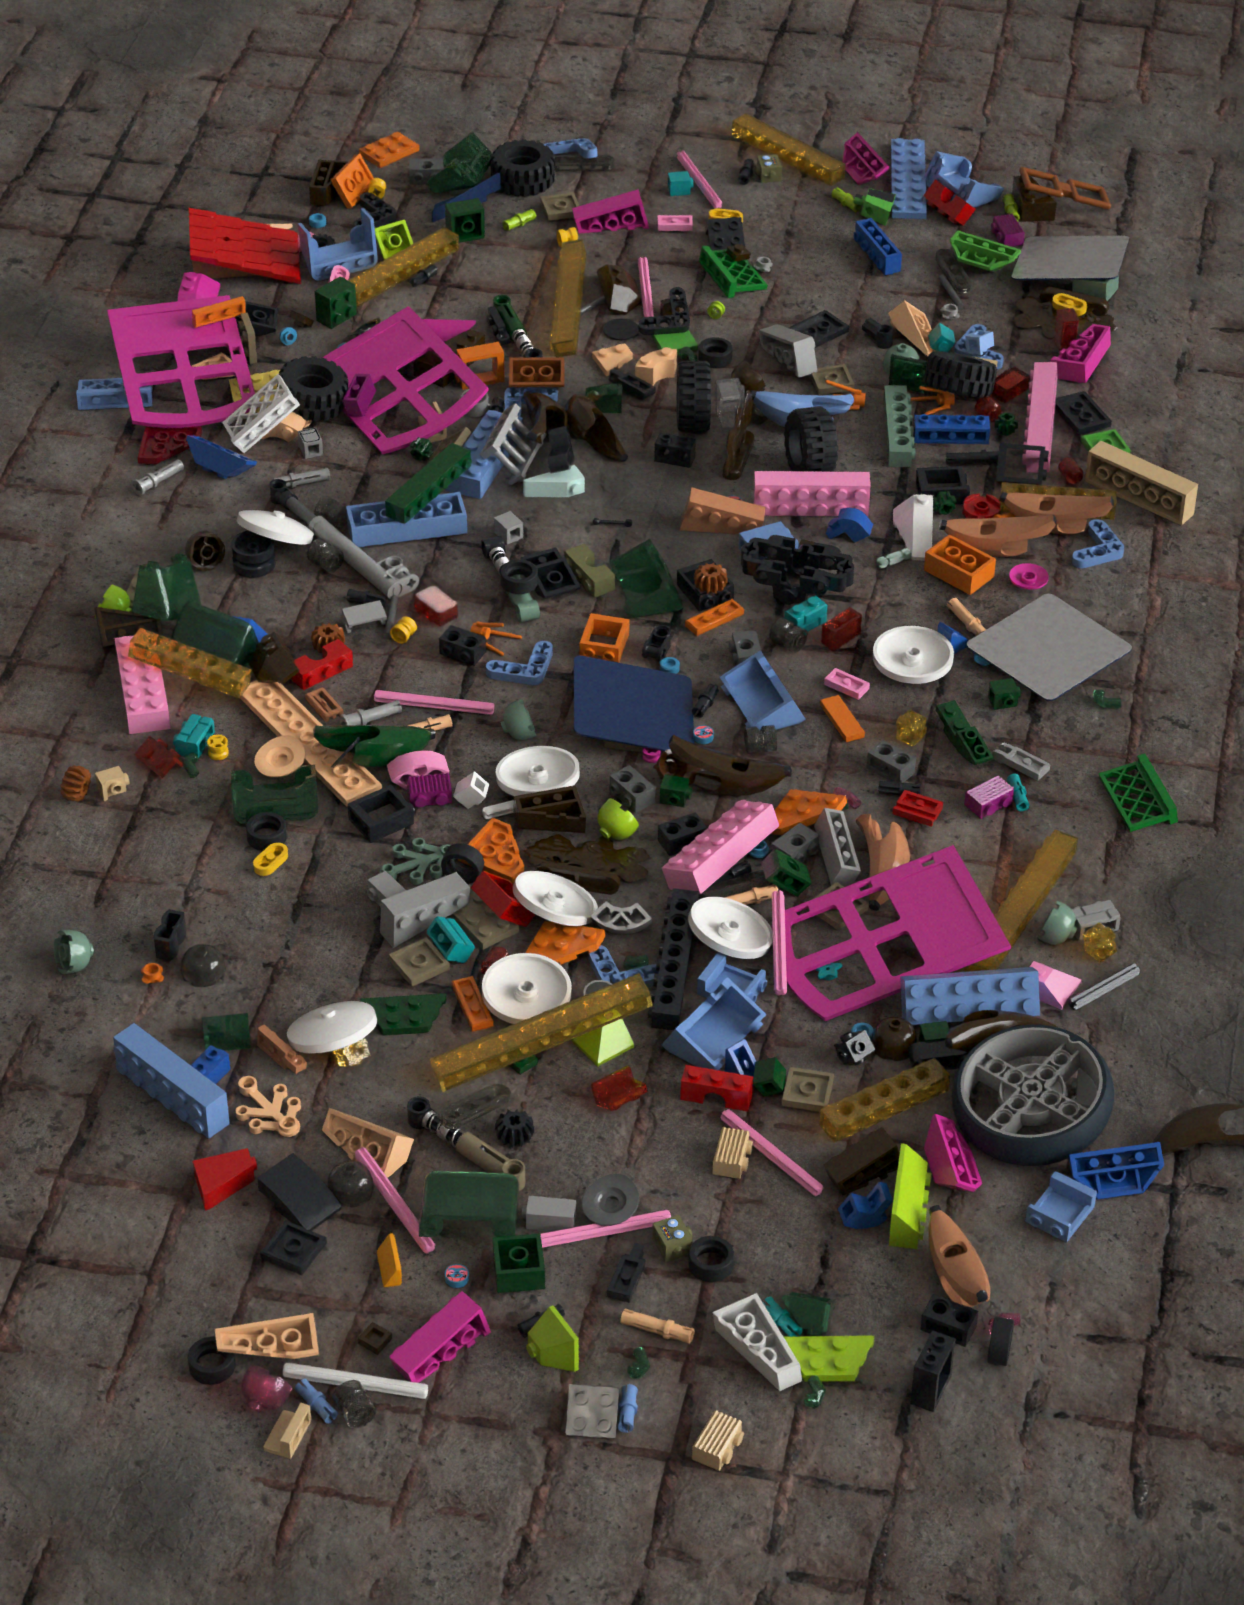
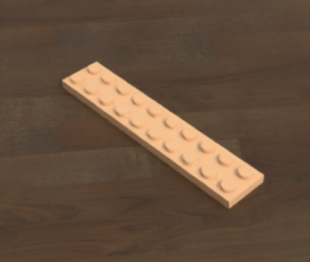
(289, 717)

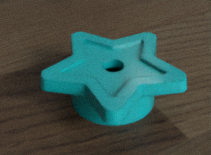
(828, 971)

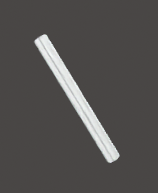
(369, 1382)

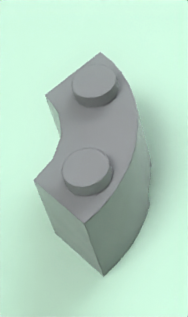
(621, 920)

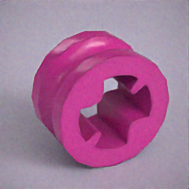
(650, 755)

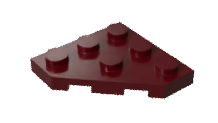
(163, 443)

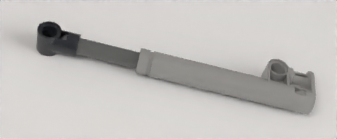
(386, 575)

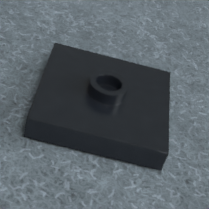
(293, 1247)

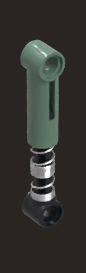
(524, 605)

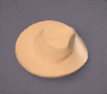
(280, 756)

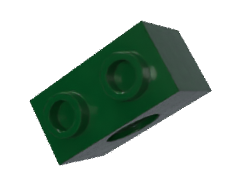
(786, 872)

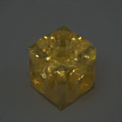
(911, 727)
(1099, 942)
(352, 1054)

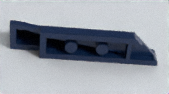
(479, 191)

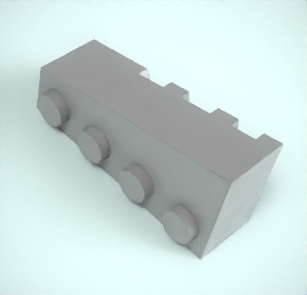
(790, 348)
(416, 908)

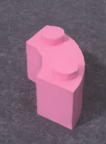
(416, 764)

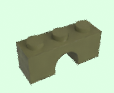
(594, 579)

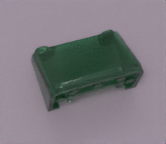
(463, 166)
(646, 582)
(165, 589)
(215, 633)
(290, 800)
(469, 1197)

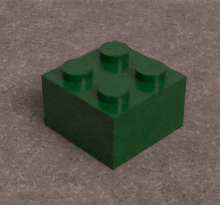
(466, 219)
(335, 302)
(518, 1263)

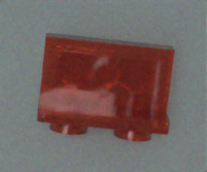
(157, 757)
(617, 1089)

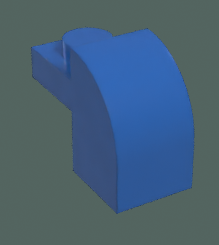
(852, 522)
(867, 1211)

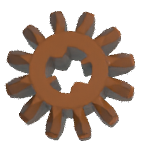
(710, 578)
(325, 635)
(75, 783)

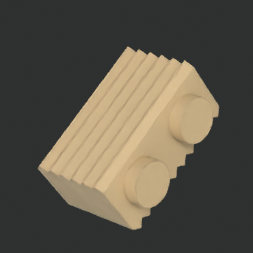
(731, 1153)
(717, 1440)

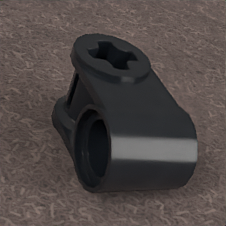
(657, 643)

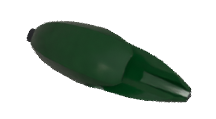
(377, 743)

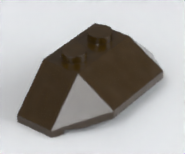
(618, 289)
(273, 660)

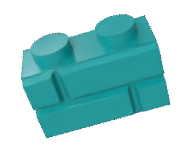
(808, 613)
(194, 735)
(450, 939)

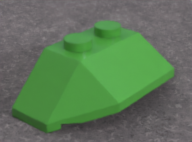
(982, 252)

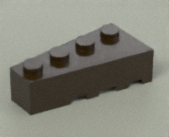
(430, 359)

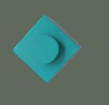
(679, 183)
(941, 338)

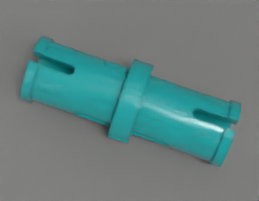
(1019, 793)
(782, 1318)

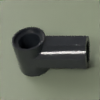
(881, 333)

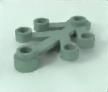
(417, 860)

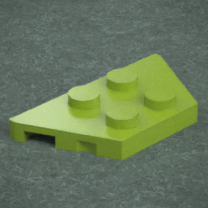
(830, 1356)

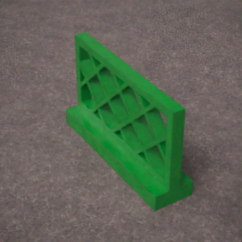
(723, 275)
(1153, 789)

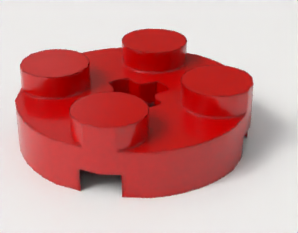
(981, 507)

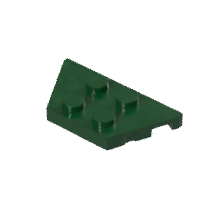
(406, 1013)

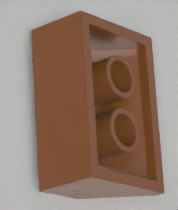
(536, 372)

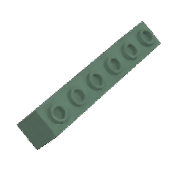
(898, 426)

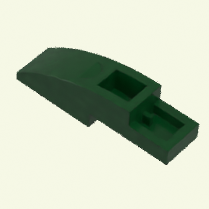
(962, 735)

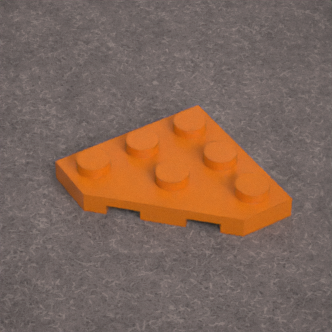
(804, 808)
(498, 850)
(565, 941)

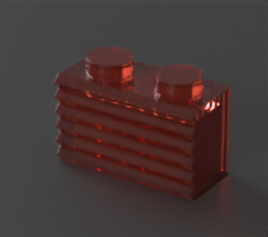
(1066, 328)
(1010, 384)
(436, 605)
(841, 629)

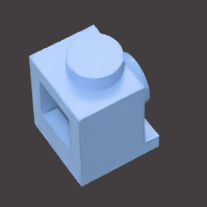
(979, 342)

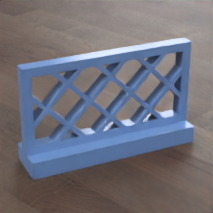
(110, 396)

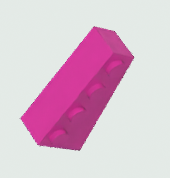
(612, 214)
(1083, 355)
(440, 1338)

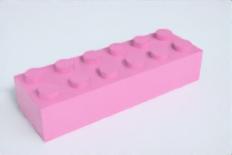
(811, 492)
(142, 691)
(720, 846)

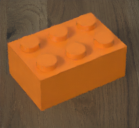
(959, 564)

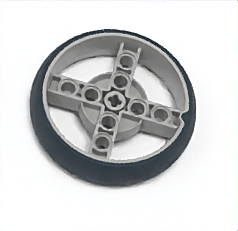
(1032, 1095)

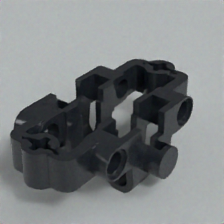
(798, 563)

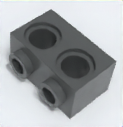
(891, 762)
(632, 789)

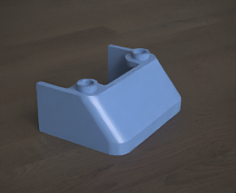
(354, 255)

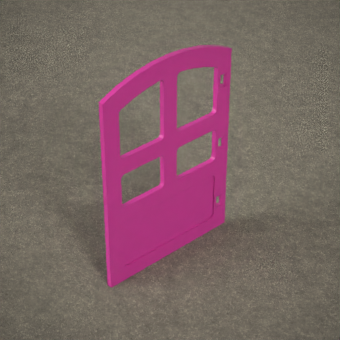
(170, 329)
(386, 350)
(935, 907)

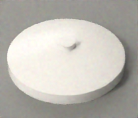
(275, 526)
(913, 654)
(537, 770)
(554, 898)
(730, 927)
(524, 986)
(332, 1027)

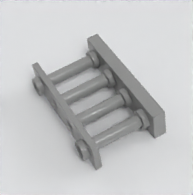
(498, 438)

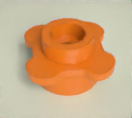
(152, 973)

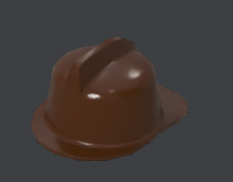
(671, 766)

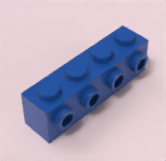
(878, 246)
(951, 429)

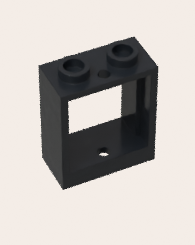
(1002, 460)
(943, 475)
(702, 601)
(378, 829)
(932, 1371)

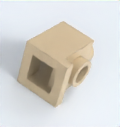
(111, 782)

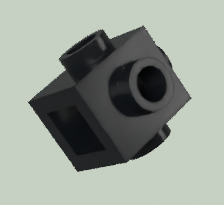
(854, 1047)

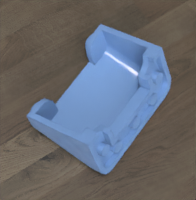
(954, 174)
(761, 694)
(715, 1027)

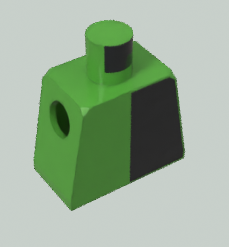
(876, 205)

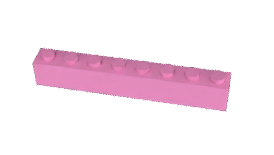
(1041, 413)

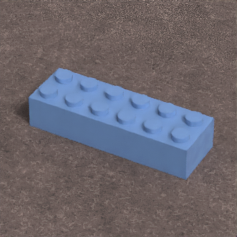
(482, 471)
(439, 518)
(958, 994)
(171, 1080)

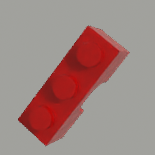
(940, 197)
(336, 659)
(733, 1087)

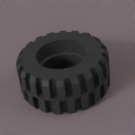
(523, 167)
(960, 374)
(316, 386)
(693, 396)
(811, 440)

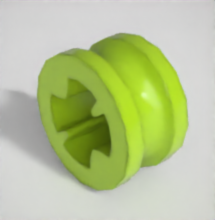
(719, 306)

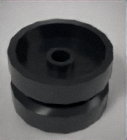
(253, 554)

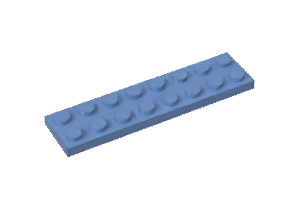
(908, 178)

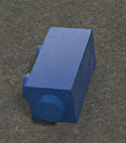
(213, 1064)

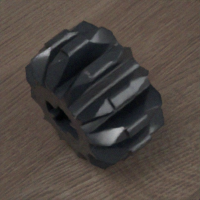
(514, 1128)

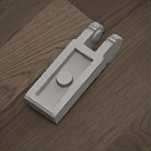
(1021, 761)

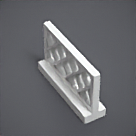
(267, 417)

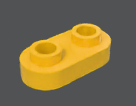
(724, 213)
(1065, 301)
(270, 859)

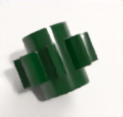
(1006, 424)
(421, 449)
(944, 503)

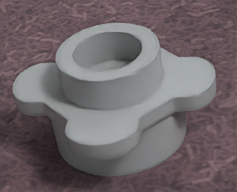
(763, 264)
(950, 311)

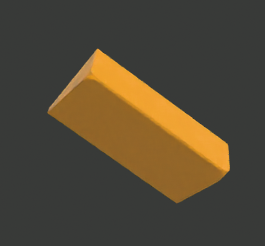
(389, 1262)

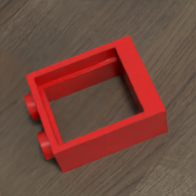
(499, 897)

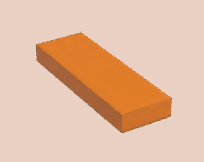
(218, 312)
(714, 617)
(842, 718)
(472, 1003)

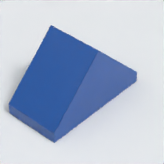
(956, 639)
(740, 1059)

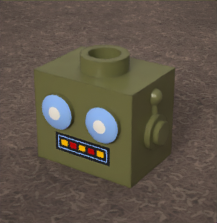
(768, 168)
(672, 1238)

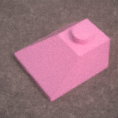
(1054, 985)

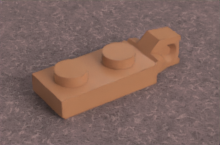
(279, 1050)

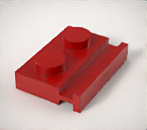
(918, 808)

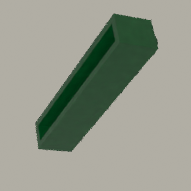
(428, 483)

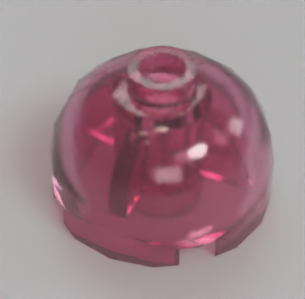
(264, 1390)

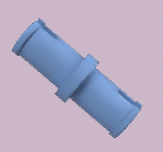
(316, 1401)
(627, 1408)

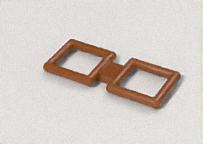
(1065, 189)

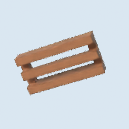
(321, 706)

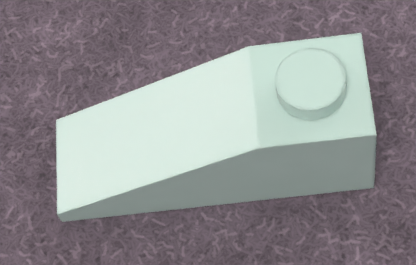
(557, 484)

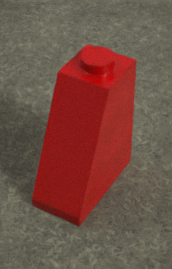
(223, 1175)

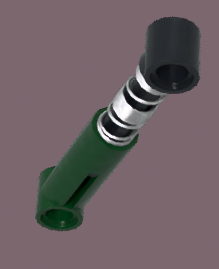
(515, 327)

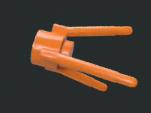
(859, 397)
(944, 399)
(482, 629)

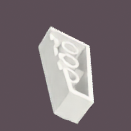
(758, 1340)

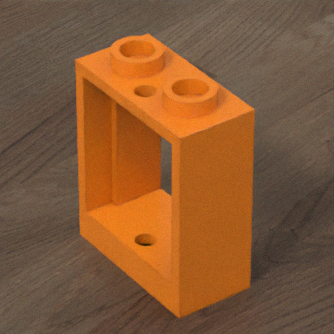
(480, 352)
(604, 626)

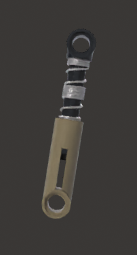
(468, 1145)

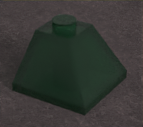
(907, 372)
(606, 397)
(227, 1031)
(810, 1311)

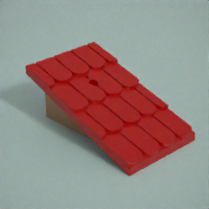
(239, 248)

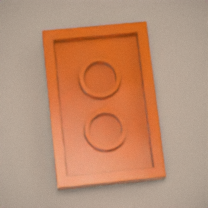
(389, 149)
(352, 180)

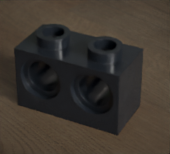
(674, 450)
(462, 645)
(680, 832)
(949, 1319)

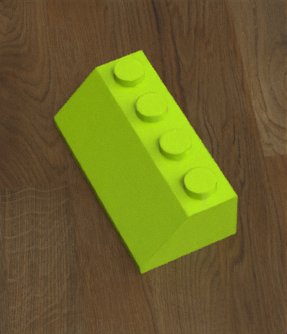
(909, 1200)

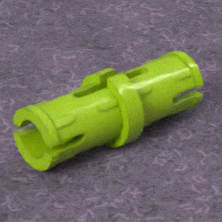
(846, 199)
(1010, 206)
(519, 220)

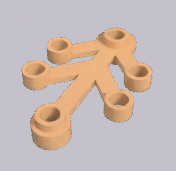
(285, 1125)

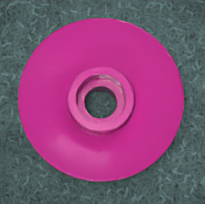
(1028, 576)

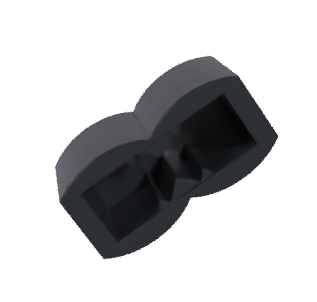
(169, 935)

